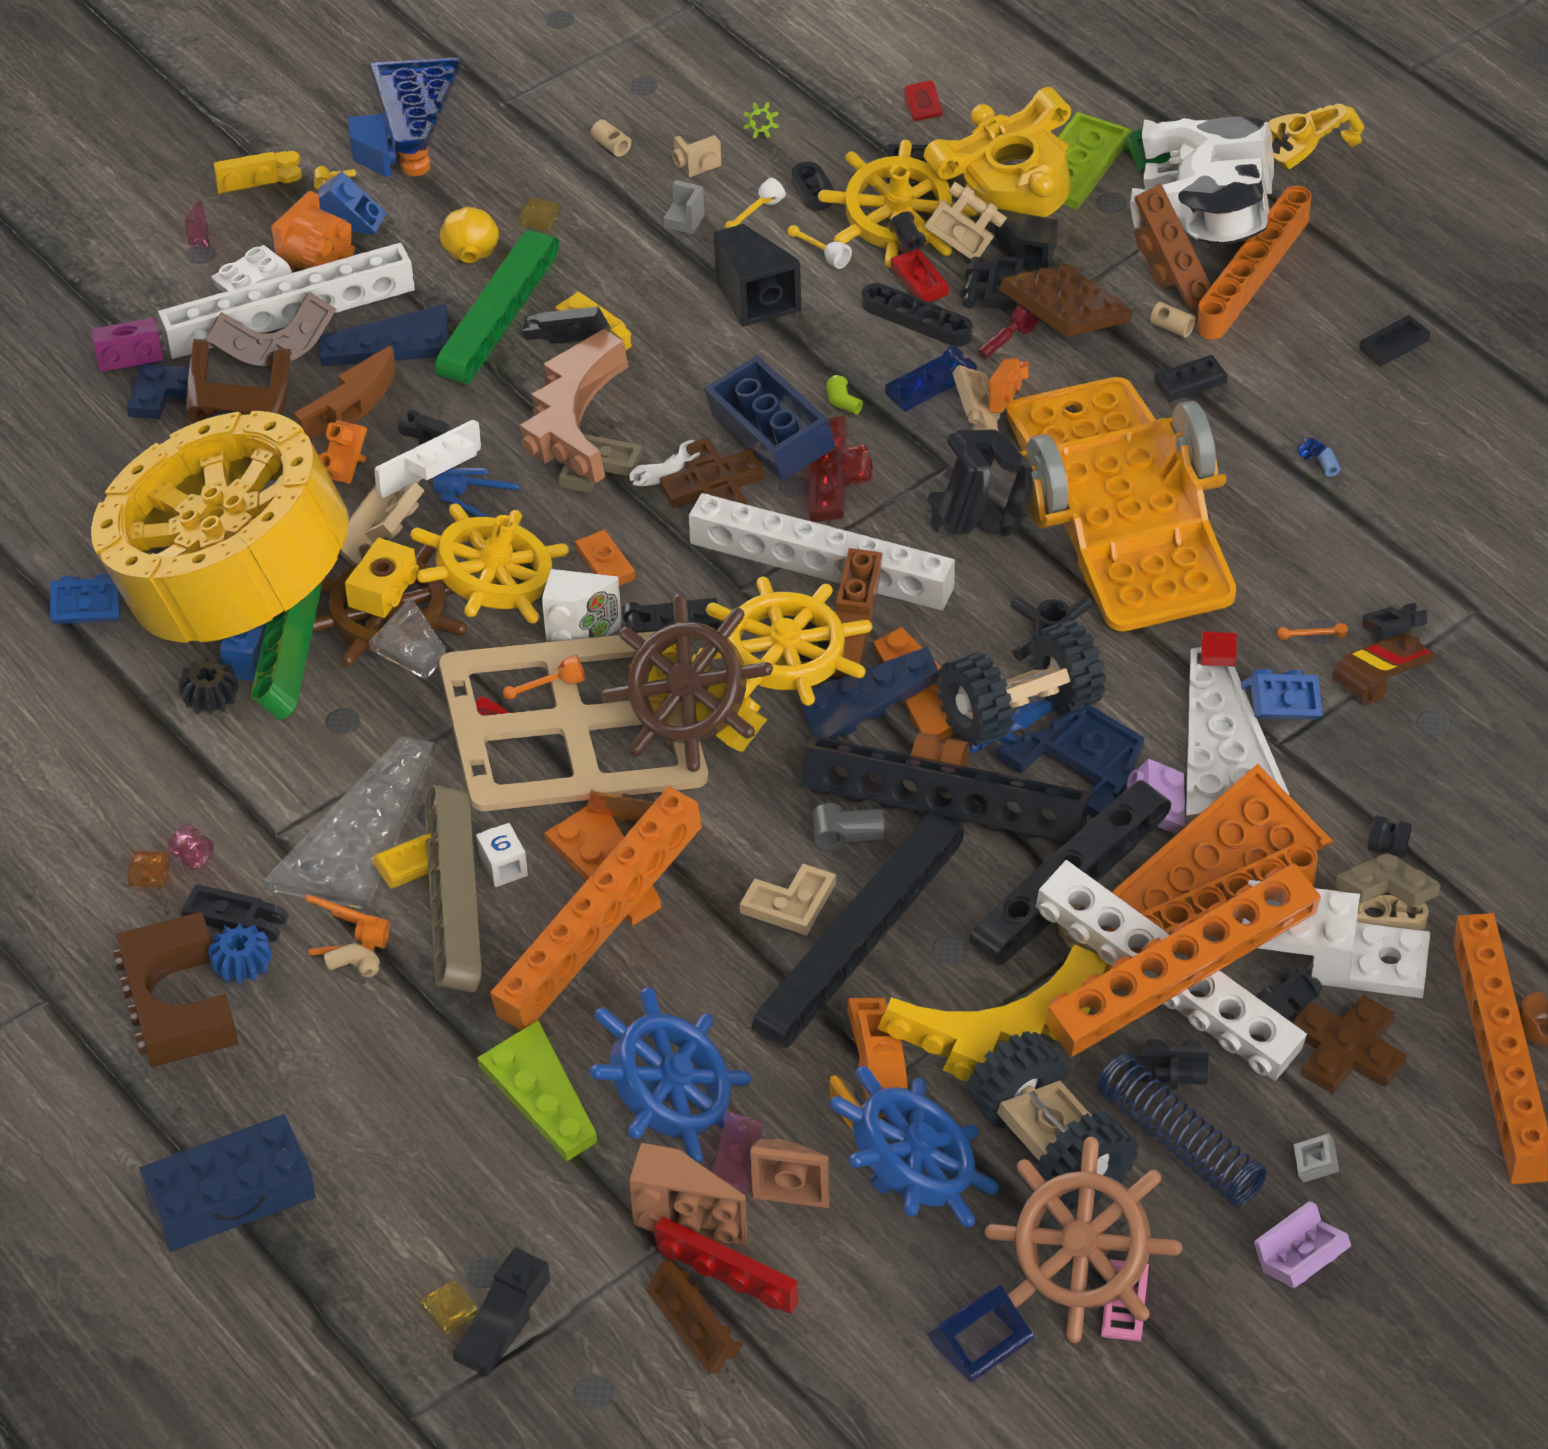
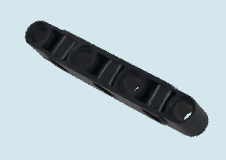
(1091, 850)

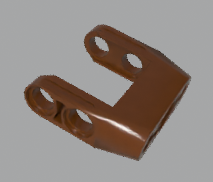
(210, 397)

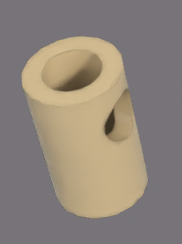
(610, 137)
(1172, 319)

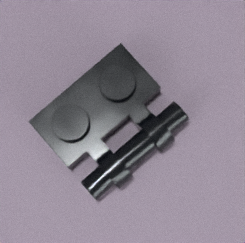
(998, 269)

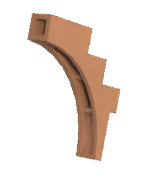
(559, 406)

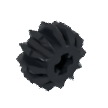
(208, 686)

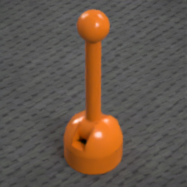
(569, 671)

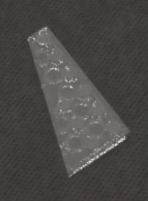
(367, 820)

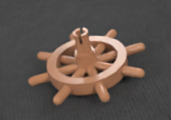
(1083, 1239)

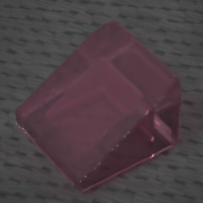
(197, 226)

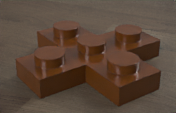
(711, 475)
(1349, 1044)

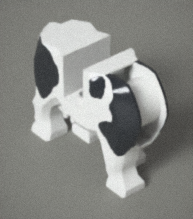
(1213, 177)

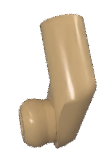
(354, 954)

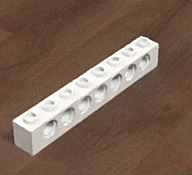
(275, 301)
(817, 549)
(1221, 993)

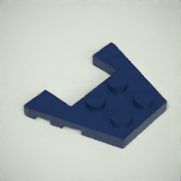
(1087, 744)

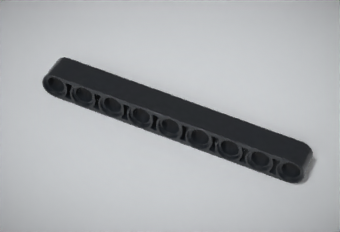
(857, 930)

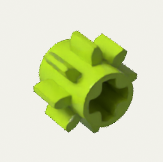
(753, 123)

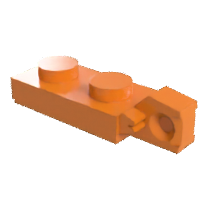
(1006, 383)

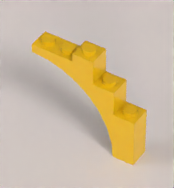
(970, 1035)

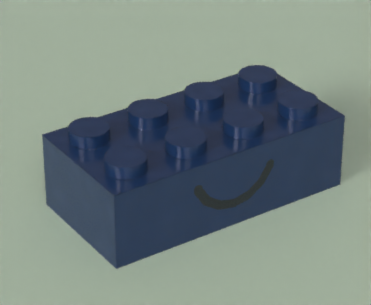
(770, 417)
(227, 1182)

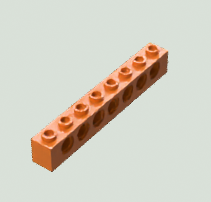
(596, 909)
(1080, 1030)
(1502, 1048)

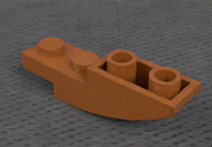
(354, 398)
(858, 598)

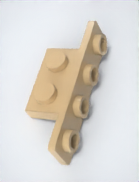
(379, 518)

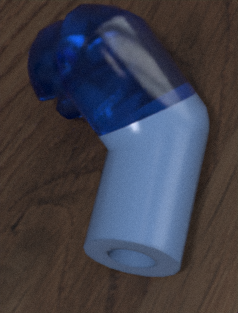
(1322, 452)

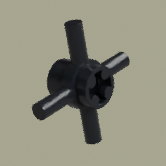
(1047, 614)

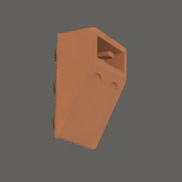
(686, 1192)

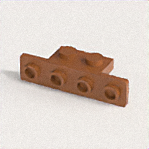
(1168, 247)

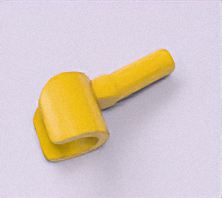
(323, 174)

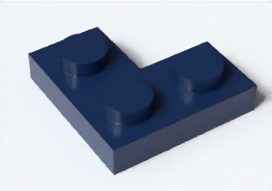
(153, 388)

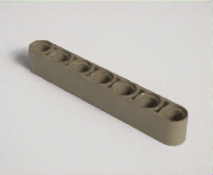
(452, 889)

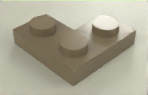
(616, 457)
(1388, 875)

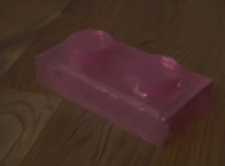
(734, 1148)

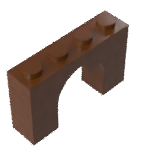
(168, 1029)

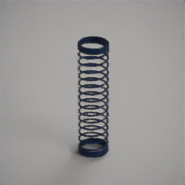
(1235, 1184)

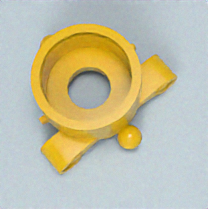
(1030, 187)

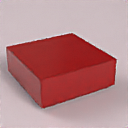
(1218, 648)

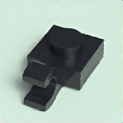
(422, 427)

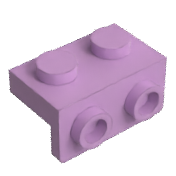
(1171, 785)
(1300, 1246)

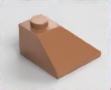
(789, 1173)

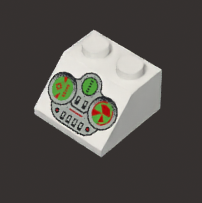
(580, 605)

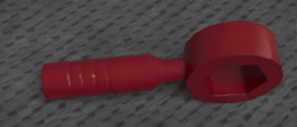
(1021, 320)

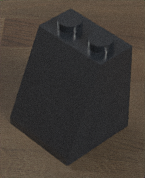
(756, 275)

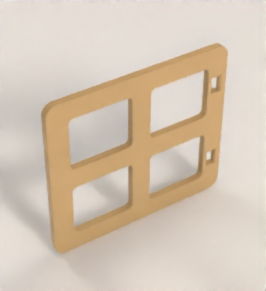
(568, 718)

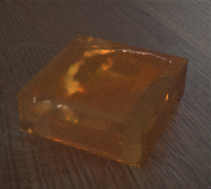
(148, 869)

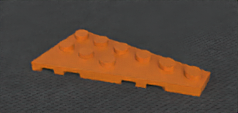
(1234, 831)

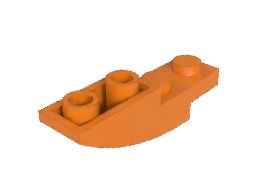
(875, 1047)

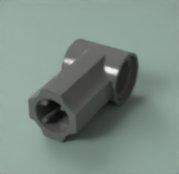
(836, 827)

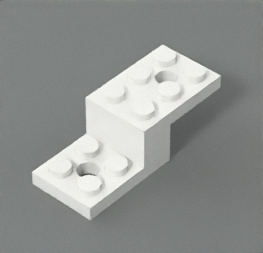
(1350, 951)

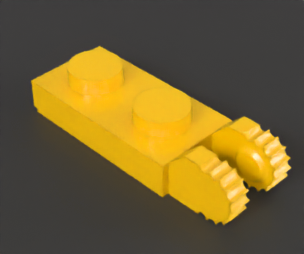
(257, 170)

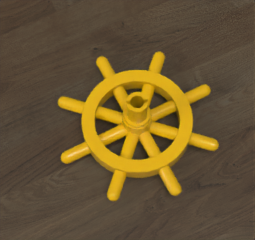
(893, 199)
(491, 560)
(788, 640)

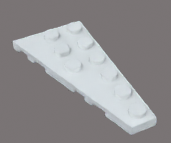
(1221, 736)

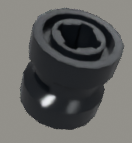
(1389, 836)

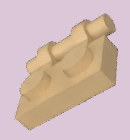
(960, 230)

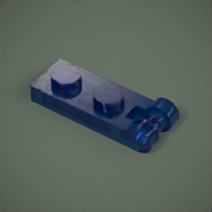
(927, 379)

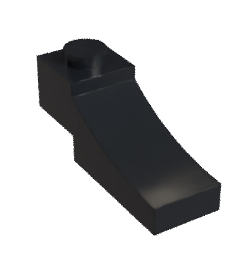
(503, 1311)

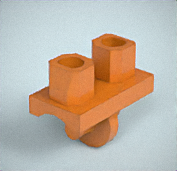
(343, 450)

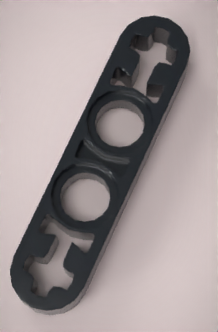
(949, 328)

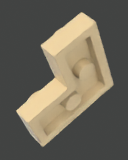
(791, 907)

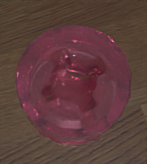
(191, 847)

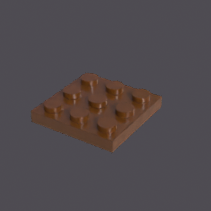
(1066, 300)

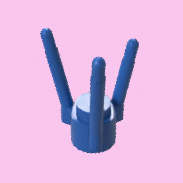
(454, 482)

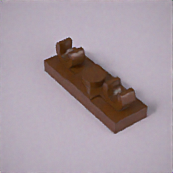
(692, 1317)

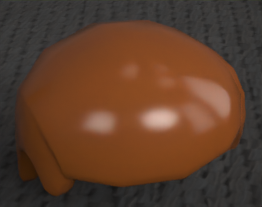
(1535, 1018)

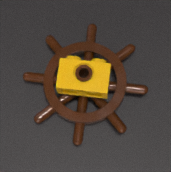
(378, 591)

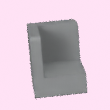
(686, 208)

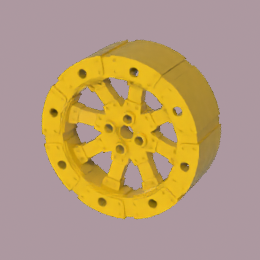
(232, 549)

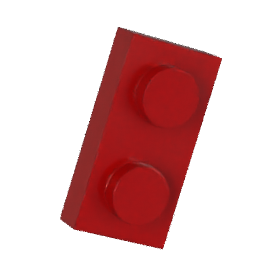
(919, 276)

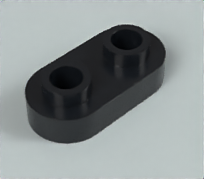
(808, 181)

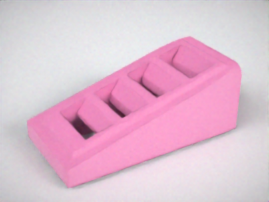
(1108, 1315)

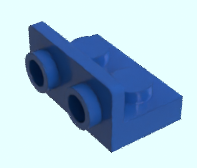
(84, 600)
(1284, 695)

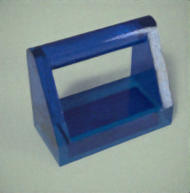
(997, 1301)

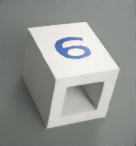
(502, 855)

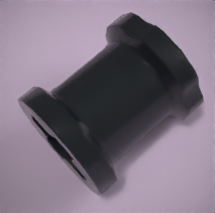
(906, 232)

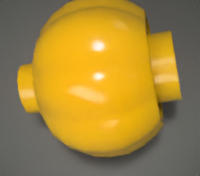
(469, 234)

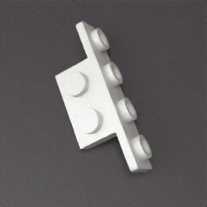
(428, 459)

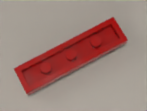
(726, 1265)

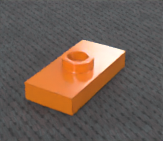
(604, 557)

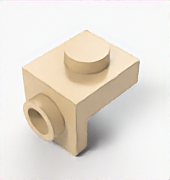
(697, 156)

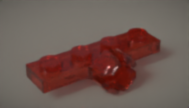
(835, 472)

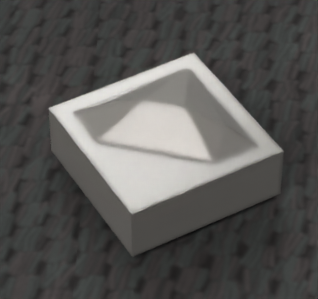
(1316, 1157)

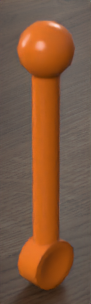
(1340, 630)

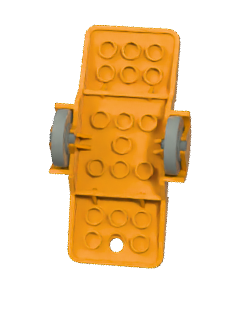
(1127, 498)

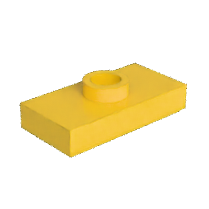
(403, 862)

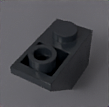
(1028, 237)

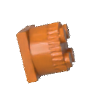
(311, 236)

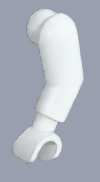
(649, 474)

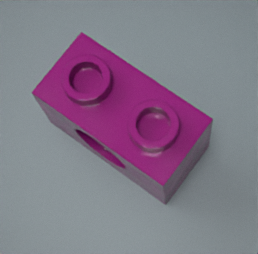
(127, 344)

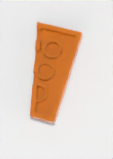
(925, 705)
(586, 842)

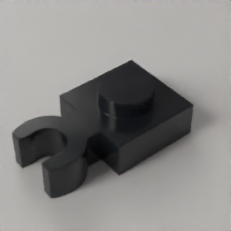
(1393, 622)

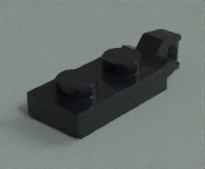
(565, 325)

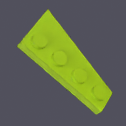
(539, 1088)

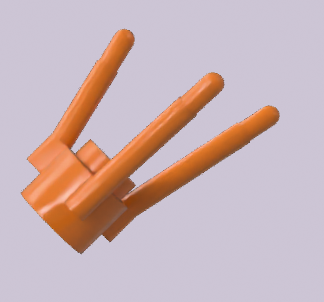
(369, 929)

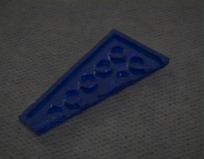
(413, 98)

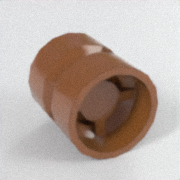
(950, 751)

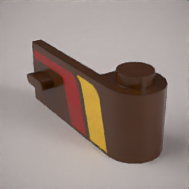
(1369, 668)

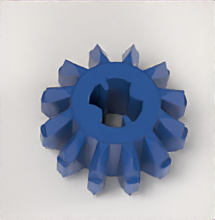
(240, 953)

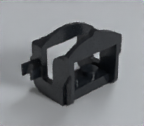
(966, 496)

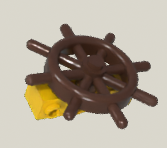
(704, 695)

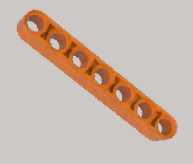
(1253, 263)
(1194, 903)

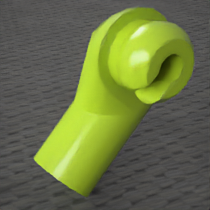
(839, 396)

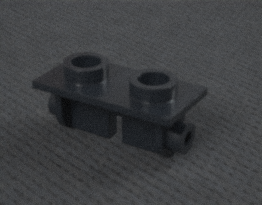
(1295, 986)

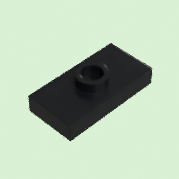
(1394, 340)
(1190, 378)

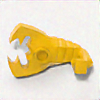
(1308, 128)

